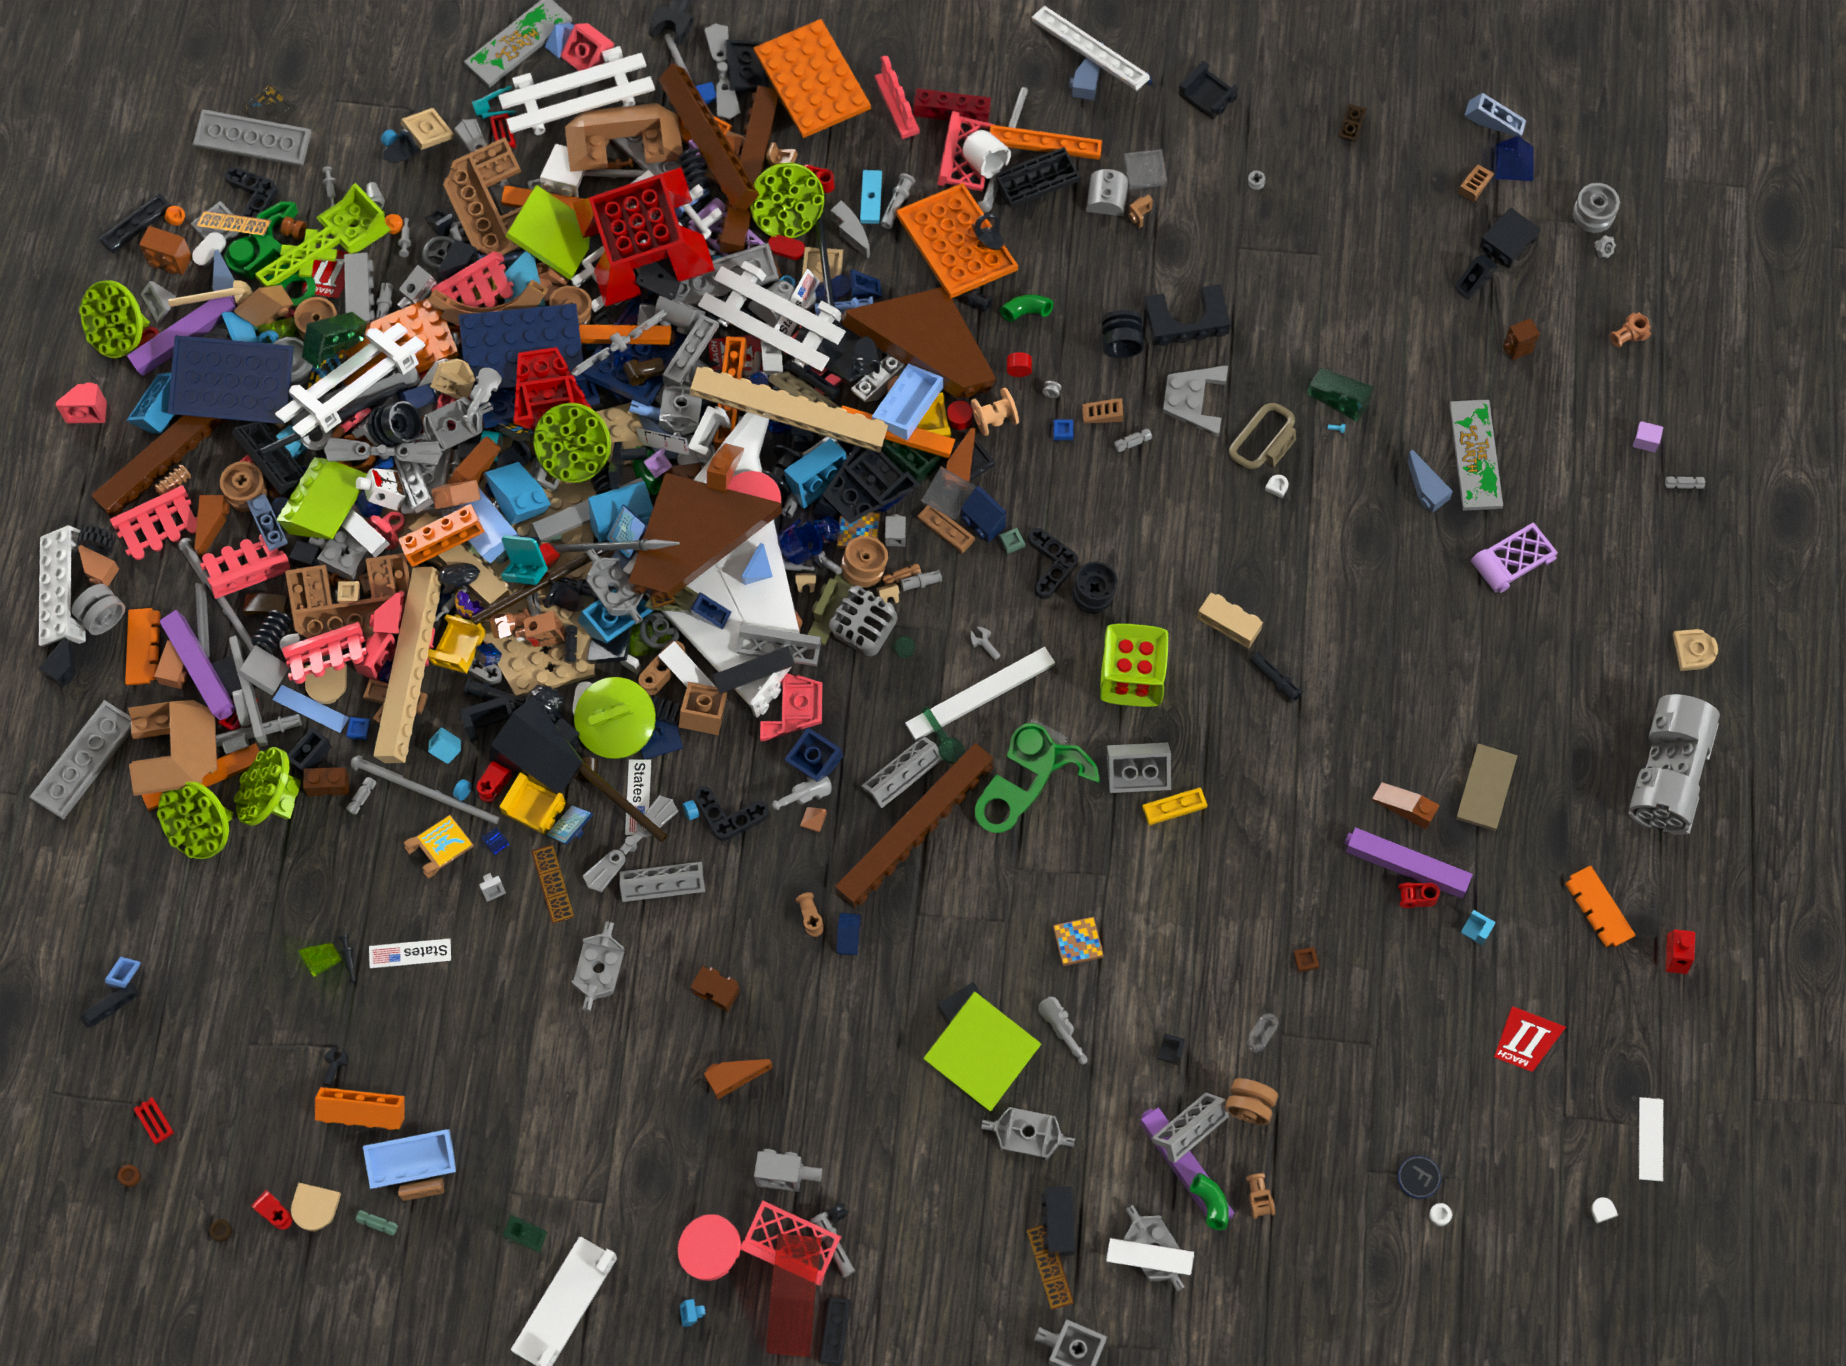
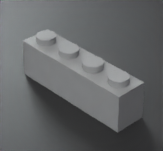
(359, 285)

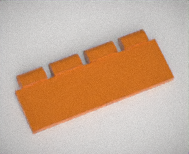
(140, 652)
(1604, 910)

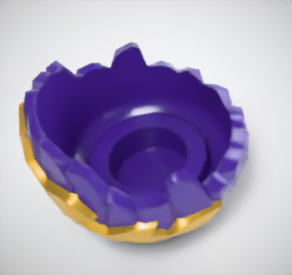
(465, 606)

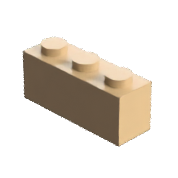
(1230, 620)

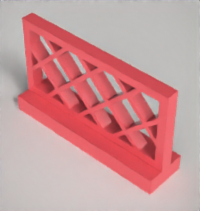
(950, 153)
(768, 1253)

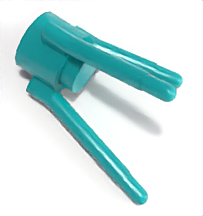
(481, 105)

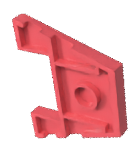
(799, 707)

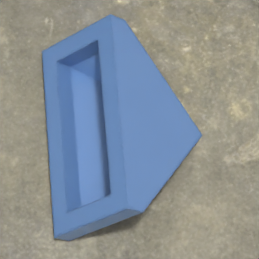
(559, 38)
(758, 567)
(122, 973)

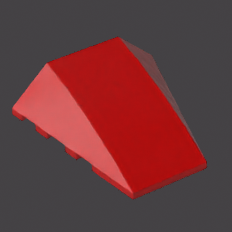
(543, 384)

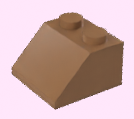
(265, 305)
(702, 708)

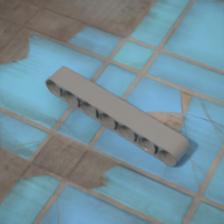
(389, 381)

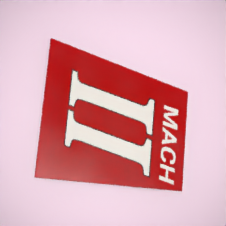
(329, 276)
(717, 350)
(1526, 1039)

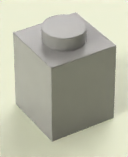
(895, 530)

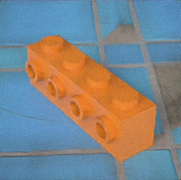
(441, 535)
(359, 1108)

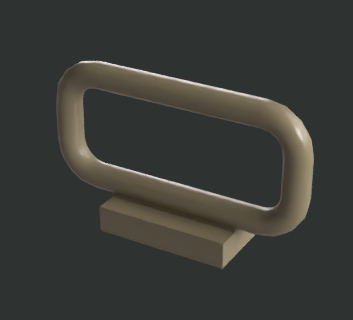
(1277, 446)

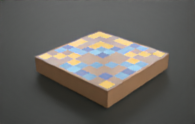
(865, 526)
(1078, 941)

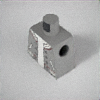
(416, 287)

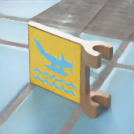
(440, 844)

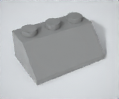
(1139, 767)

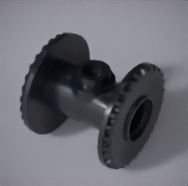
(786, 457)

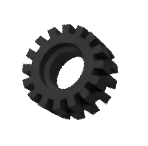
(97, 539)

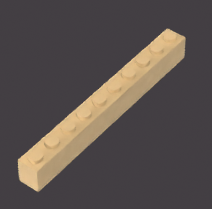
(788, 409)
(408, 665)

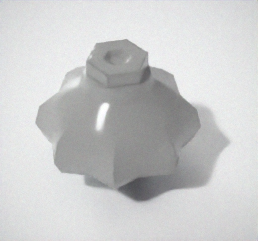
(457, 232)
(1605, 246)

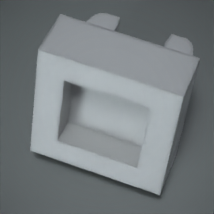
(492, 887)

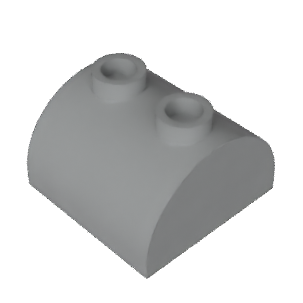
(1107, 192)
(779, 288)
(678, 314)

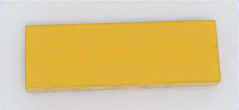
(1174, 806)

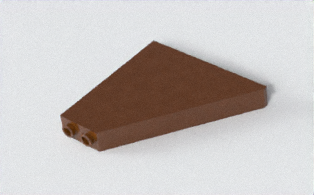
(928, 334)
(705, 525)

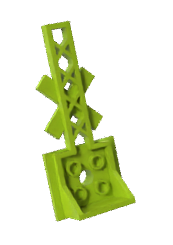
(353, 210)

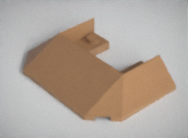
(652, 121)
(472, 201)
(312, 598)
(192, 745)

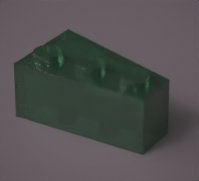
(332, 335)
(1341, 393)
(915, 461)

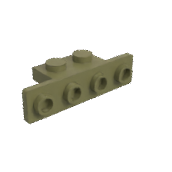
(825, 608)

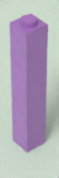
(194, 325)
(198, 665)
(1408, 862)
(1187, 1166)

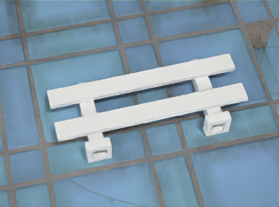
(614, 65)
(744, 287)
(326, 413)

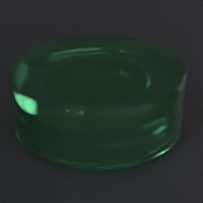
(904, 647)

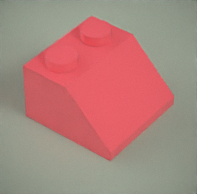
(585, 47)
(83, 404)
(389, 615)
(379, 649)

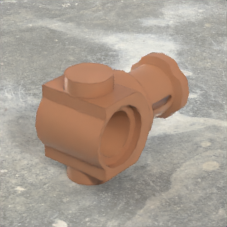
(1630, 331)
(506, 623)

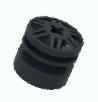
(1122, 334)
(395, 424)
(1100, 580)

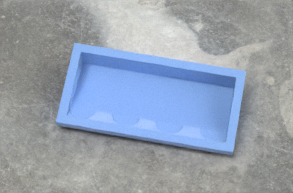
(909, 400)
(495, 527)
(409, 1158)

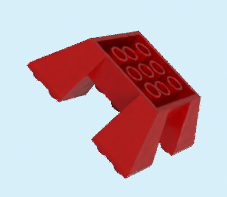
(664, 236)

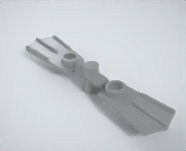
(726, 100)
(473, 138)
(619, 343)
(348, 450)
(604, 870)

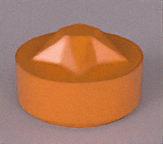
(175, 215)
(394, 222)

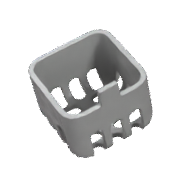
(868, 647)

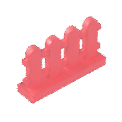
(895, 100)
(477, 273)
(141, 514)
(243, 576)
(324, 644)

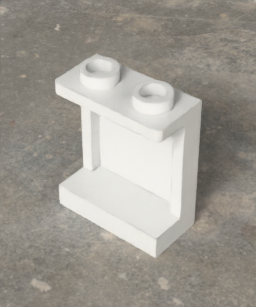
(557, 175)
(706, 432)

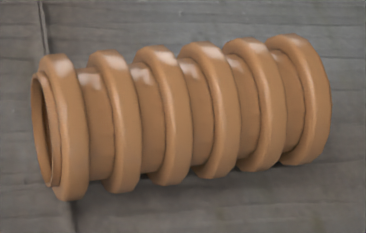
(173, 480)

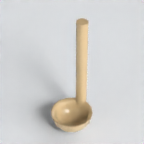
(240, 291)

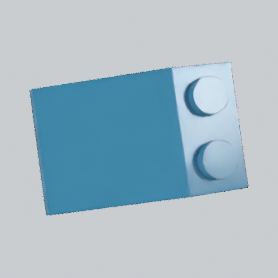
(517, 493)

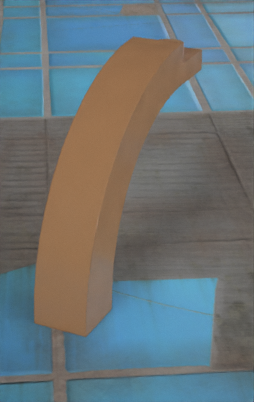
(452, 309)

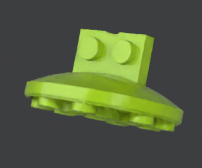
(788, 200)
(112, 319)
(572, 442)
(615, 717)
(266, 788)
(194, 819)

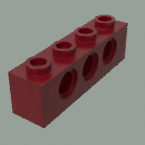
(941, 104)

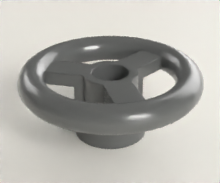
(443, 250)
(661, 622)

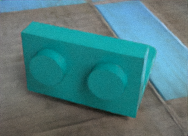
(526, 560)

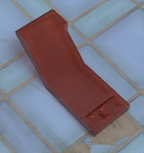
(793, 1295)

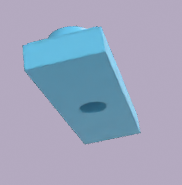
(871, 196)

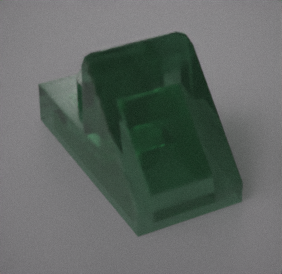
(524, 1233)

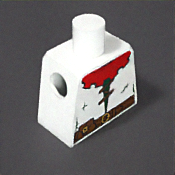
(383, 488)

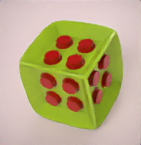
(1134, 665)

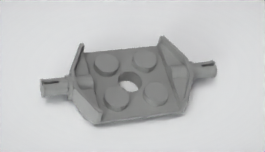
(679, 419)
(436, 423)
(607, 573)
(597, 950)
(1041, 1144)
(1152, 1231)

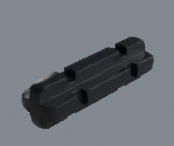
(570, 644)

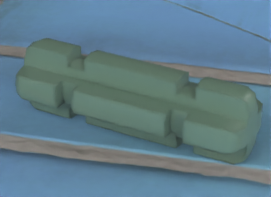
(376, 1222)

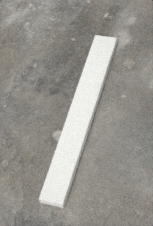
(1090, 48)
(982, 692)

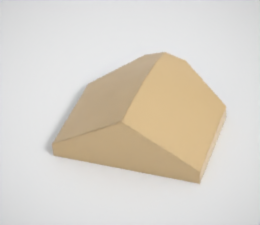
(454, 378)

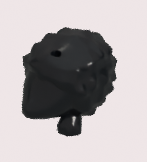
(549, 700)

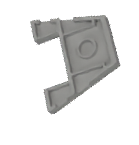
(1186, 393)

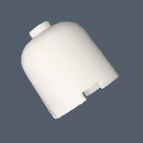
(986, 153)

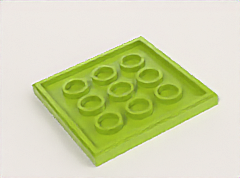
(550, 232)
(982, 1051)

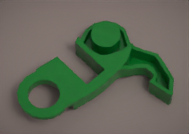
(256, 251)
(1038, 753)

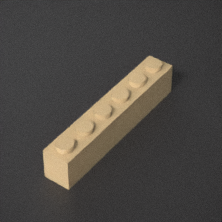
(486, 586)

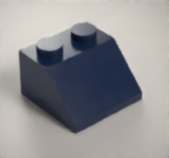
(983, 515)
(814, 755)

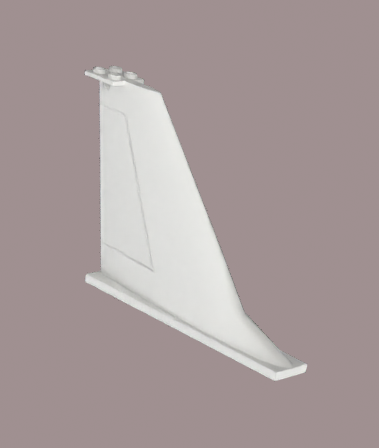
(756, 604)

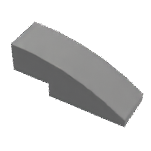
(850, 228)

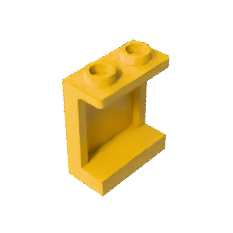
(935, 418)
(457, 644)
(532, 805)

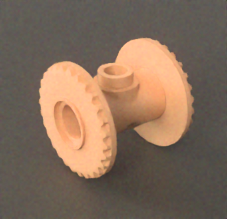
(996, 413)

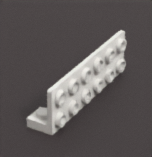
(55, 588)
(564, 1303)

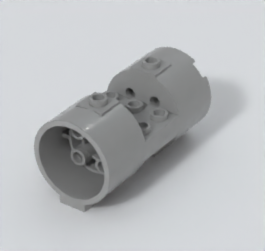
(1669, 785)

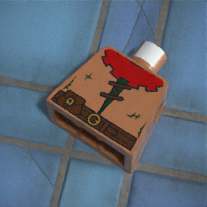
(542, 630)

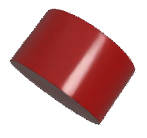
(1019, 364)
(959, 415)
(549, 554)

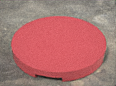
(756, 484)
(709, 1247)

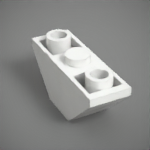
(874, 385)

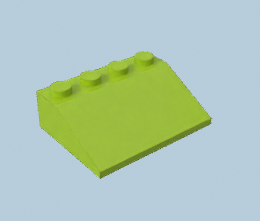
(321, 500)

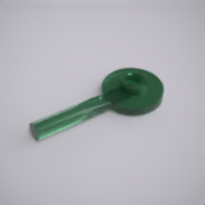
(949, 748)

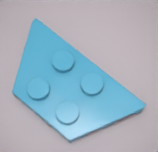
(521, 274)

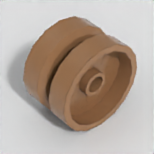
(573, 295)
(312, 310)
(242, 483)
(864, 561)
(1251, 1101)

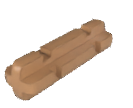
(901, 574)

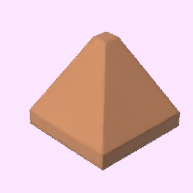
(813, 819)

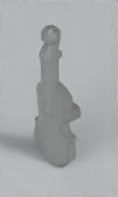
(488, 381)
(805, 792)
(1053, 1013)

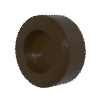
(220, 1230)

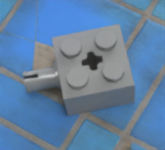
(342, 555)
(783, 1171)
(1069, 1339)

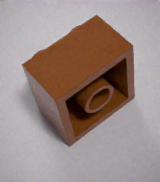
(165, 250)

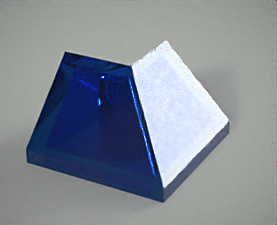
(1514, 160)

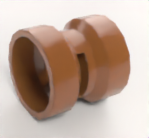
(294, 228)

